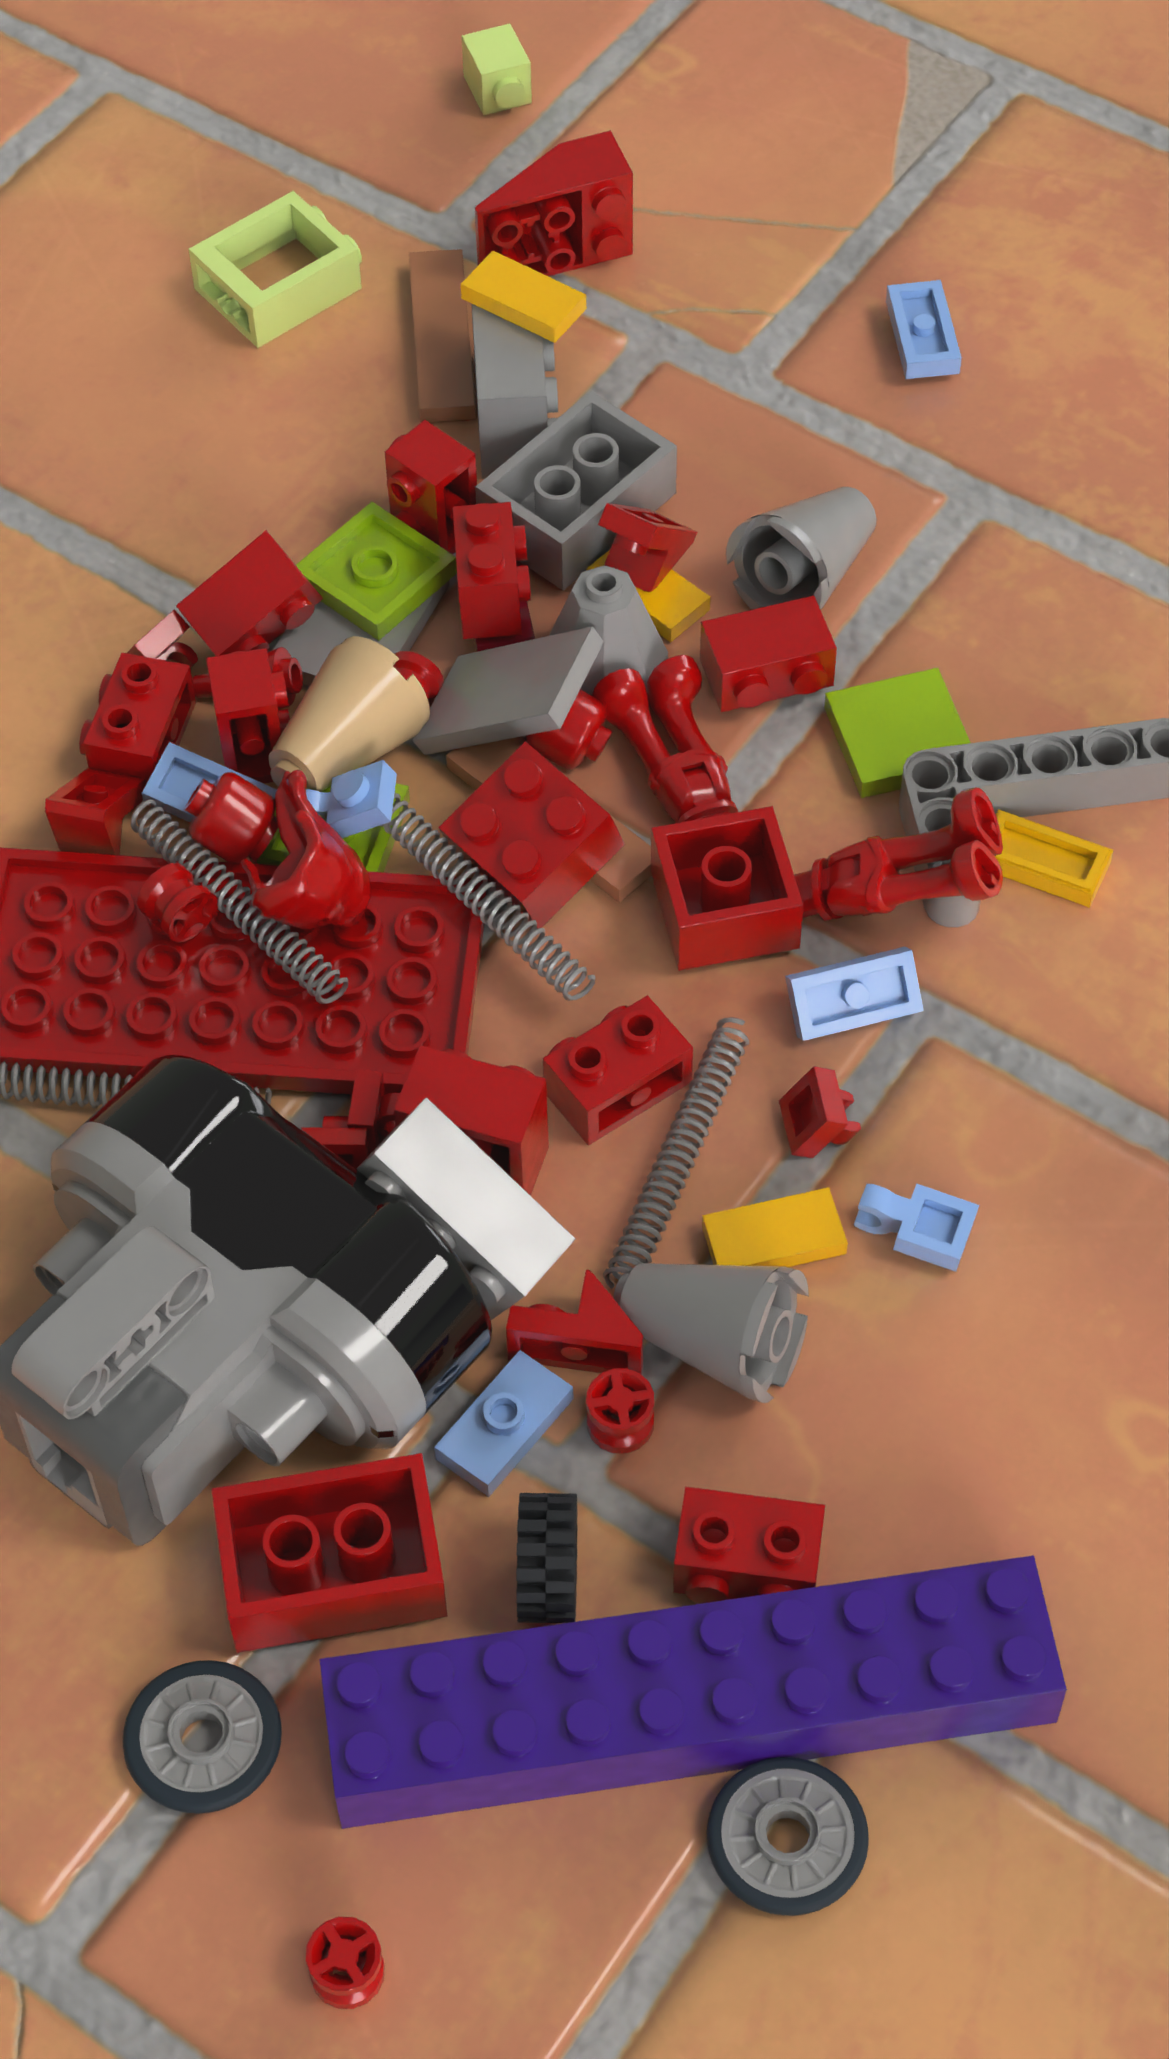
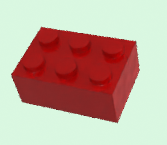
(328, 1553)

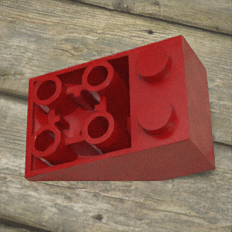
(562, 209)

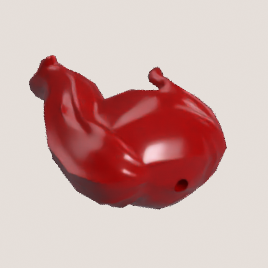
(321, 875)

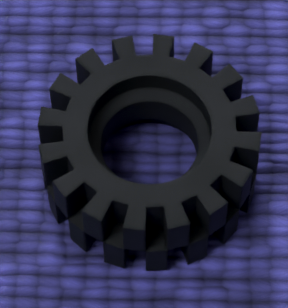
(546, 1558)

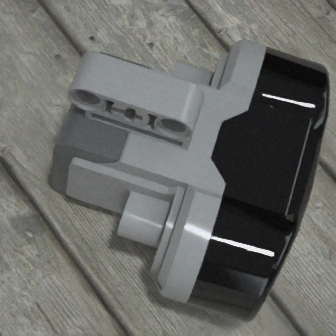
(222, 1300)

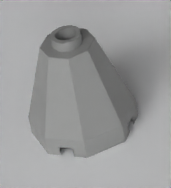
(615, 610)

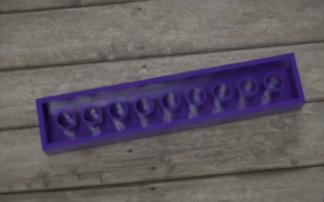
(689, 1691)

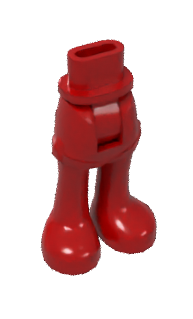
(691, 781)
(868, 877)

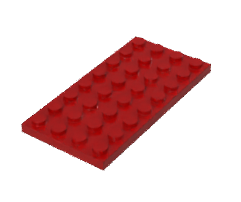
(109, 992)

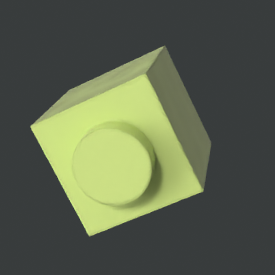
(496, 69)

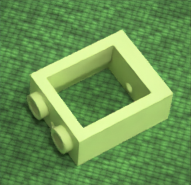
(292, 300)

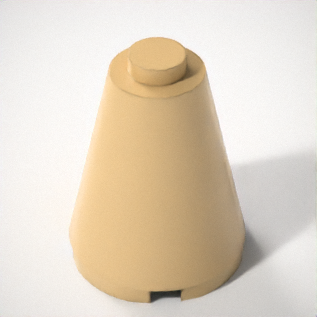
(350, 715)

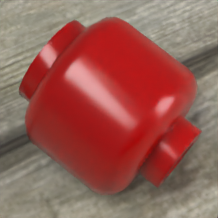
(579, 735)
(232, 818)

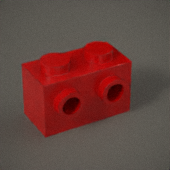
(428, 477)
(487, 569)
(250, 599)
(767, 653)
(247, 710)
(138, 715)
(617, 1069)
(745, 1545)

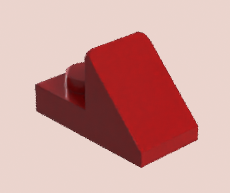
(644, 543)
(90, 811)
(589, 1341)

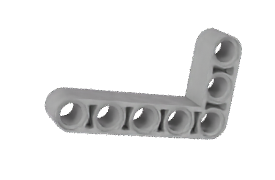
(1033, 779)

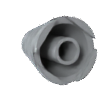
(800, 547)
(721, 1319)

